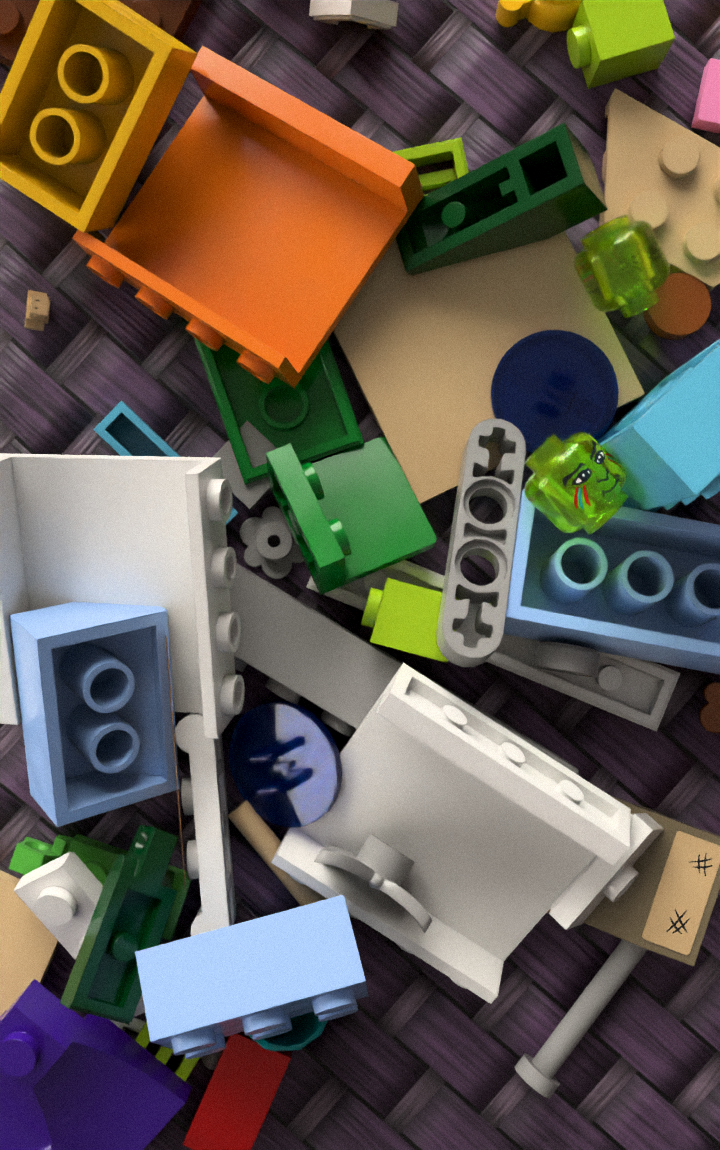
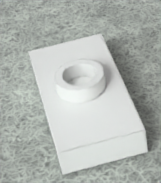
(602, 879)

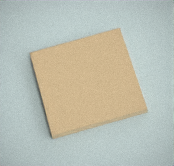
(435, 338)

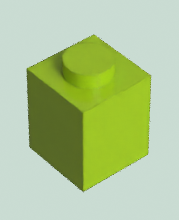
(618, 38)
(404, 618)

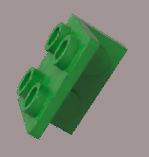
(349, 511)

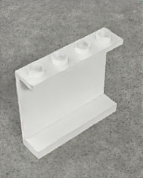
(128, 537)
(477, 812)

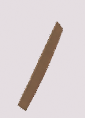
(175, 765)

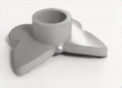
(381, 869)

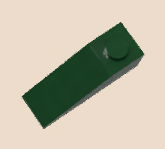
(504, 204)

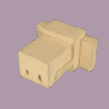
(37, 310)

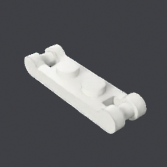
(206, 798)

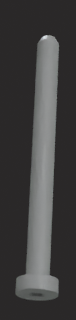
(540, 1070)

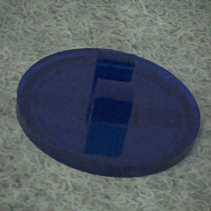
(555, 386)
(285, 764)

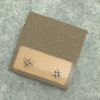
(673, 894)

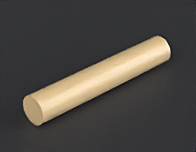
(266, 845)

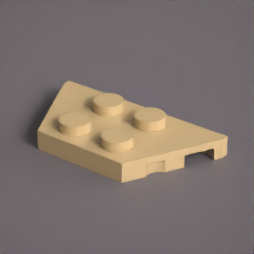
(666, 179)

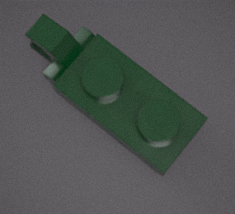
(125, 920)

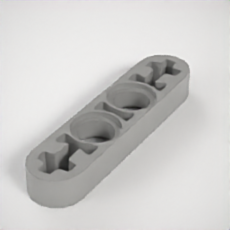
(487, 540)

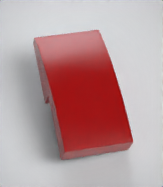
(237, 1096)

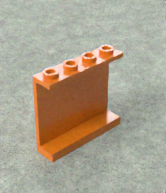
(258, 222)

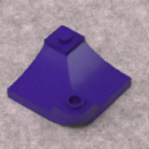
(78, 1081)

